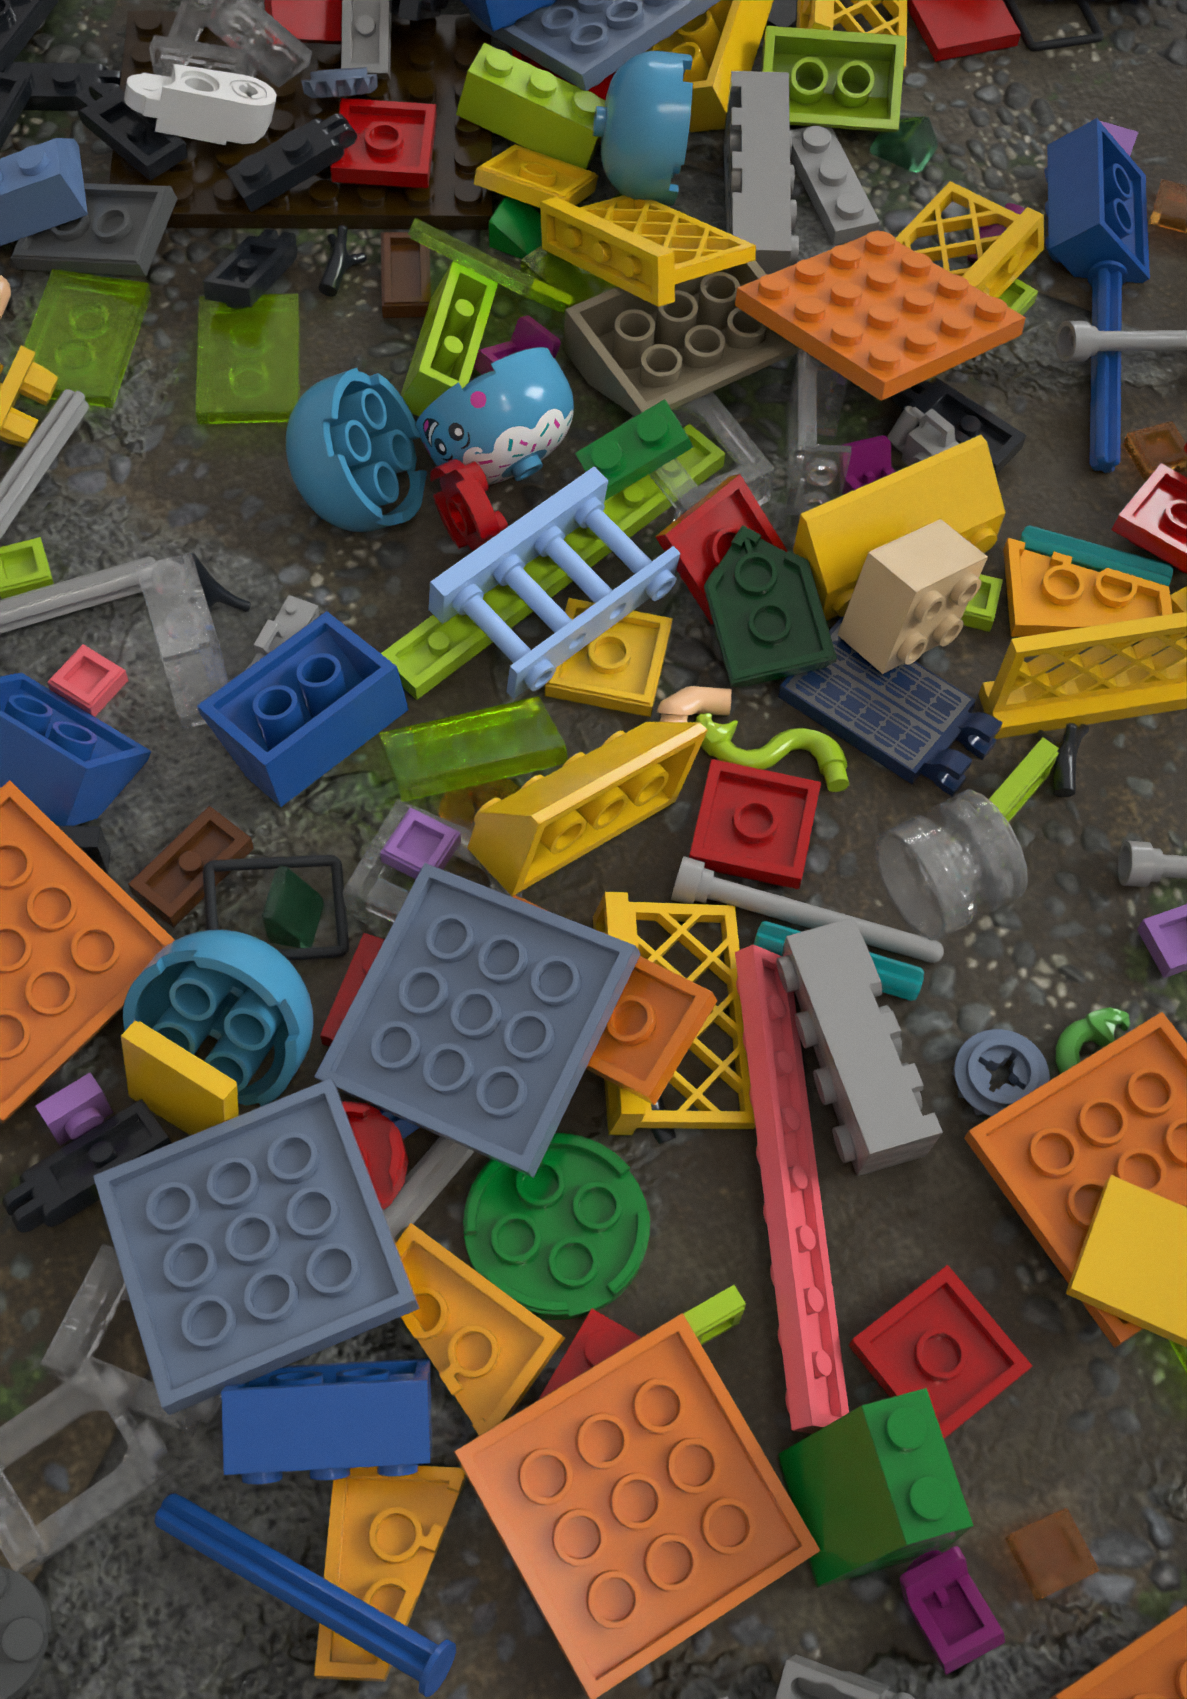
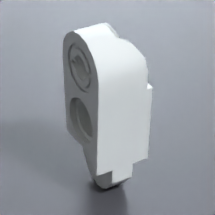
(204, 104)

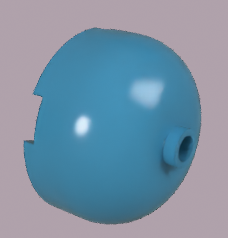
(646, 125)
(348, 446)
(234, 992)

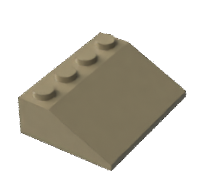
(672, 350)

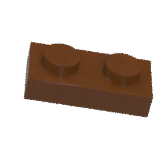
(174, 879)

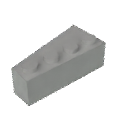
(759, 167)
(856, 1048)

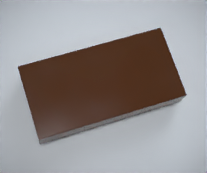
(404, 276)

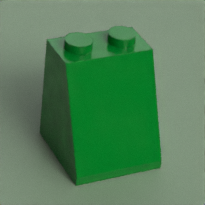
(876, 1488)

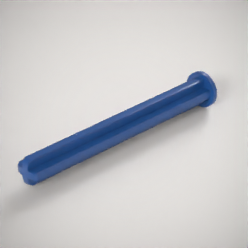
(1105, 406)
(308, 1592)

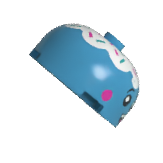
(502, 417)

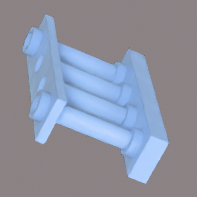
(543, 534)

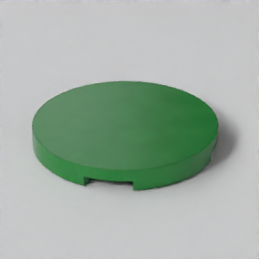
(560, 1237)

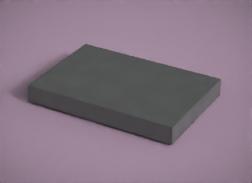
(113, 238)

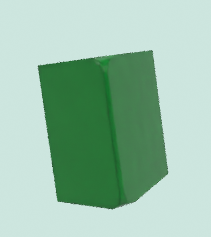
(515, 228)

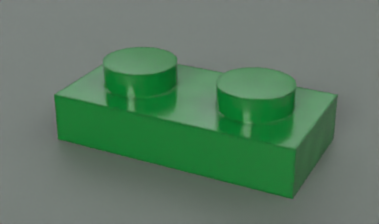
(636, 448)

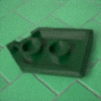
(766, 613)

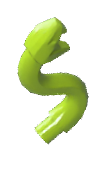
(825, 749)

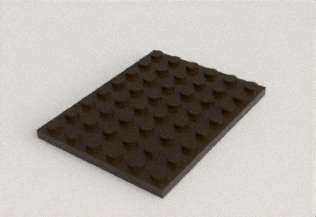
(426, 67)

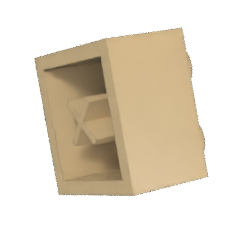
(912, 596)

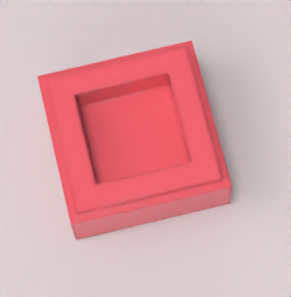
(88, 680)

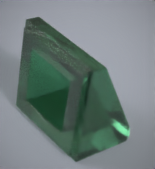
(908, 147)
(291, 910)

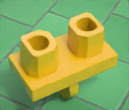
(27, 379)

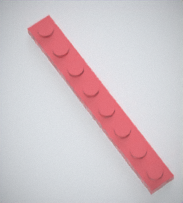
(791, 1196)

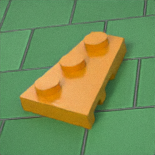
(1060, 596)
(473, 1331)
(381, 1552)

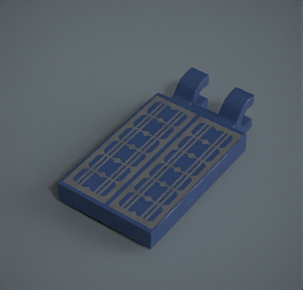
(896, 716)

